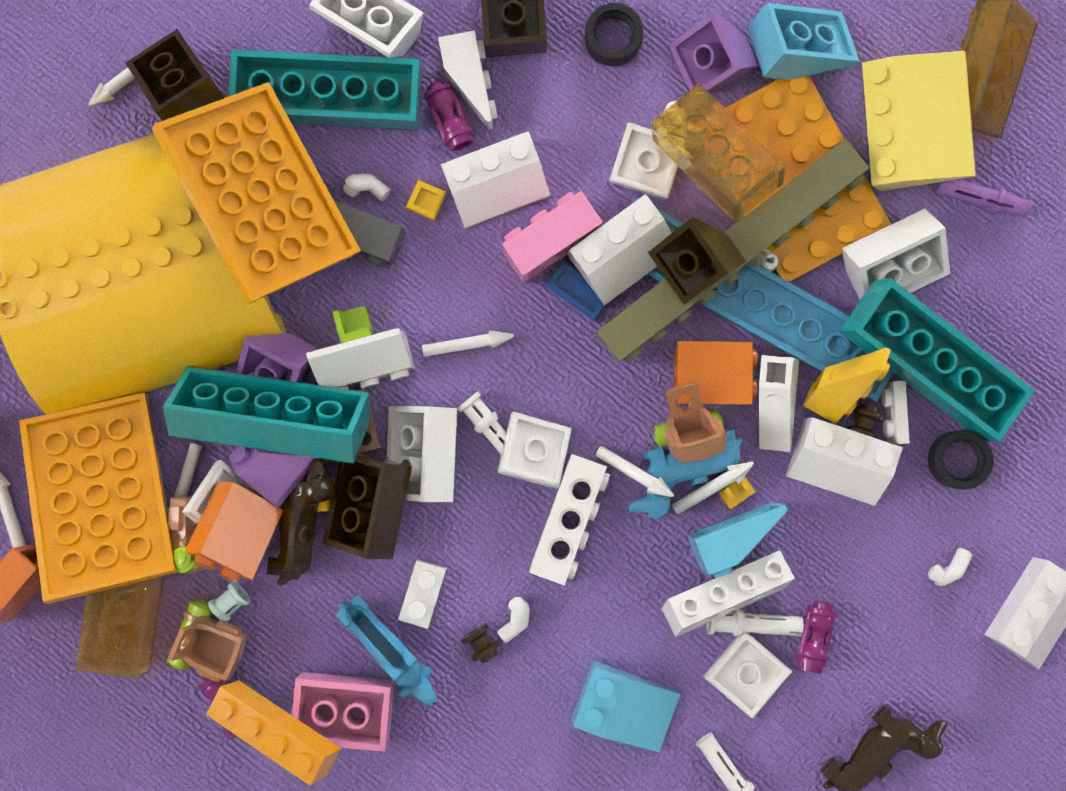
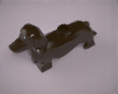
(299, 524)
(879, 747)

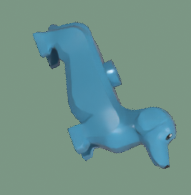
(674, 472)
(388, 651)

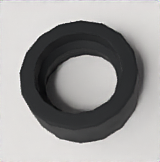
(624, 13)
(984, 457)

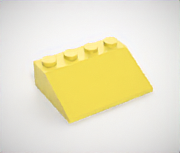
(918, 119)

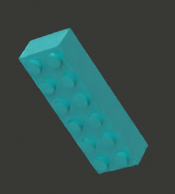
(335, 87)
(937, 360)
(268, 414)

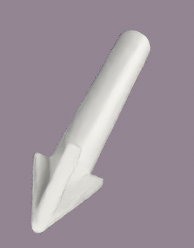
(105, 92)
(491, 339)
(188, 471)
(734, 473)
(654, 485)
(9, 515)

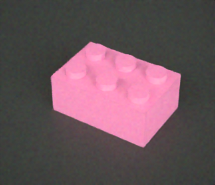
(550, 235)
(346, 709)

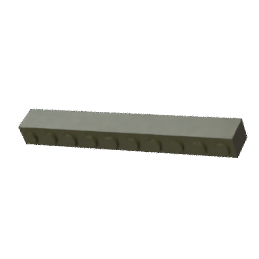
(751, 236)

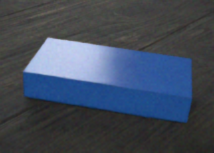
(575, 290)

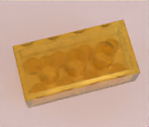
(717, 152)
(120, 629)

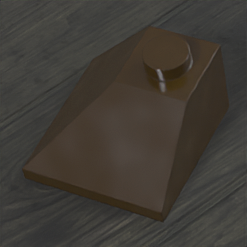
(695, 258)

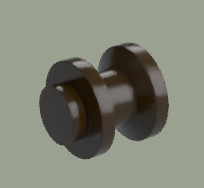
(865, 420)
(482, 646)

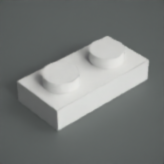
(896, 423)
(422, 594)

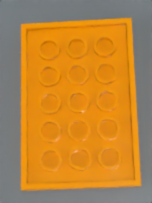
(798, 132)
(256, 191)
(96, 498)

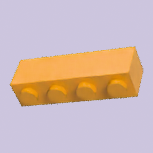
(273, 732)

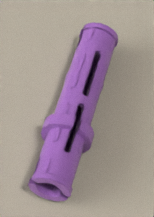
(996, 200)

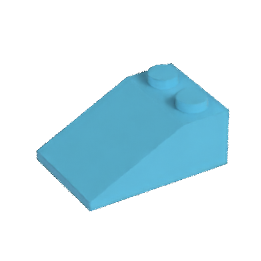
(800, 41)
(731, 540)
(624, 707)

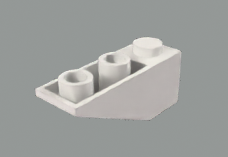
(463, 68)
(777, 402)

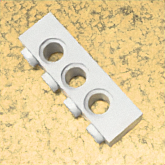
(544, 562)
(727, 593)

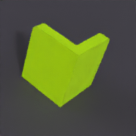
(353, 324)

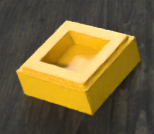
(426, 200)

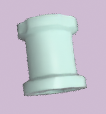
(229, 602)

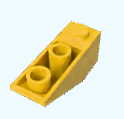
(842, 384)

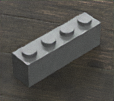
(374, 235)

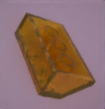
(995, 58)

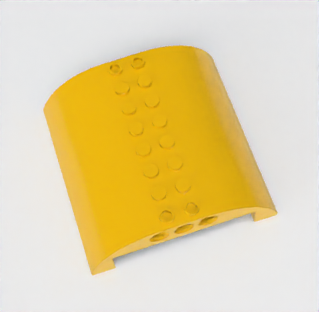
(114, 281)

